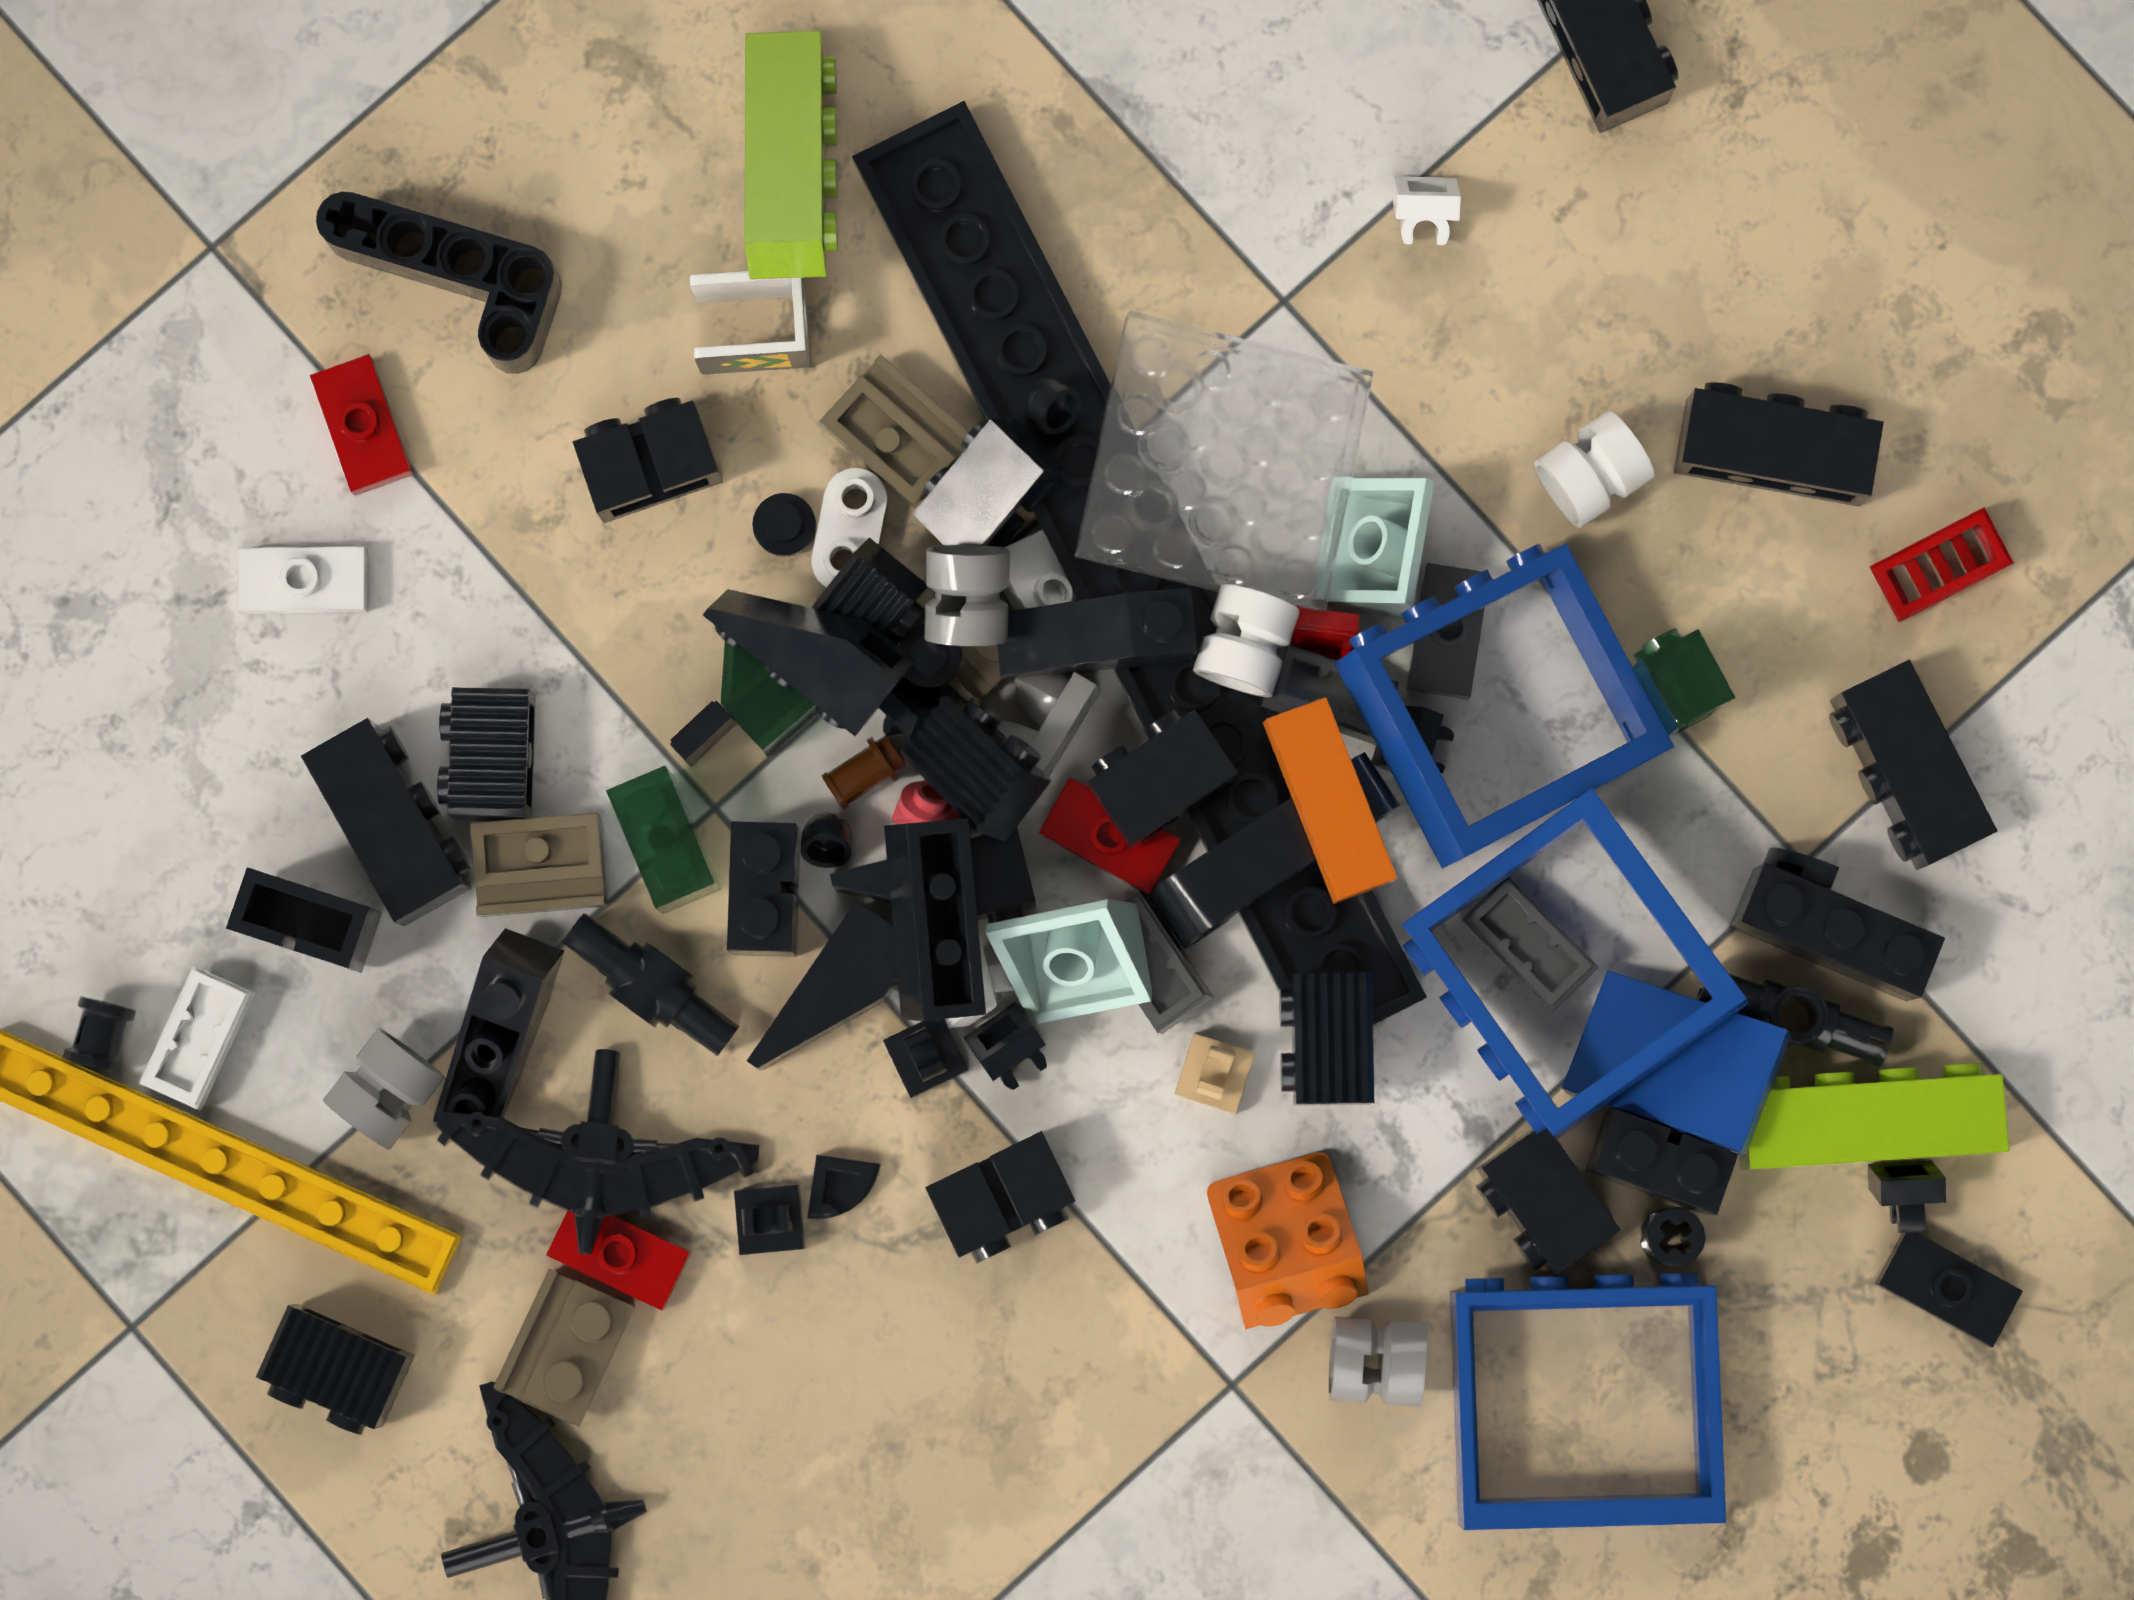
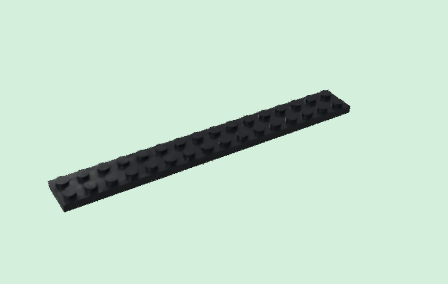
(1016, 328)

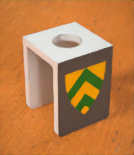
(759, 356)

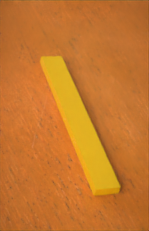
(225, 1165)

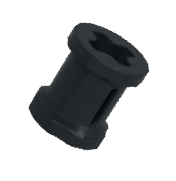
(99, 1034)
(1692, 1237)

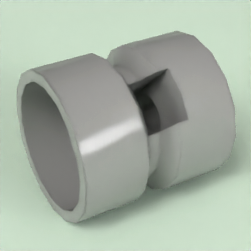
(966, 595)
(387, 1065)
(1400, 1362)

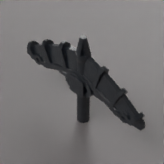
(595, 1164)
(560, 1517)

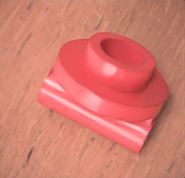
(922, 804)

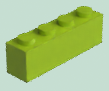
(787, 155)
(1880, 1119)

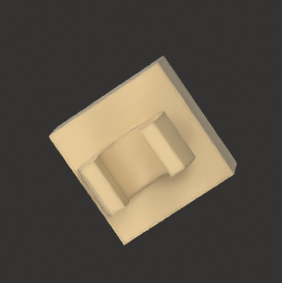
(1214, 1073)

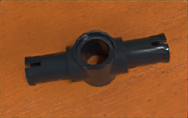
(650, 984)
(1826, 1022)

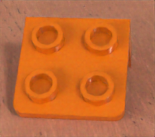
(1287, 1240)

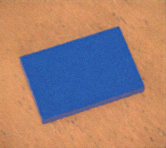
(1706, 1090)

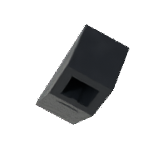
(824, 655)
(500, 1024)

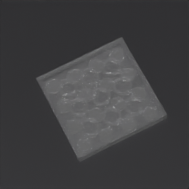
(1224, 462)

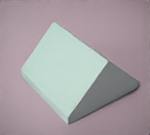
(1381, 545)
(1074, 959)

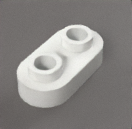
(844, 527)

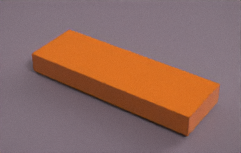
(1329, 800)

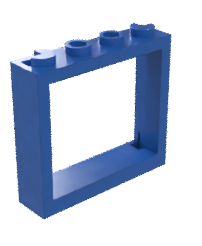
(1408, 754)
(1498, 1050)
(1610, 1291)

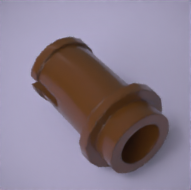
(864, 771)

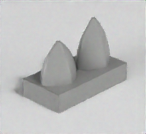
(1058, 706)

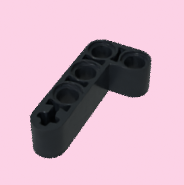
(436, 267)
(1251, 864)

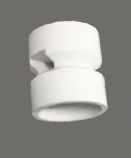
(1599, 465)
(1246, 640)

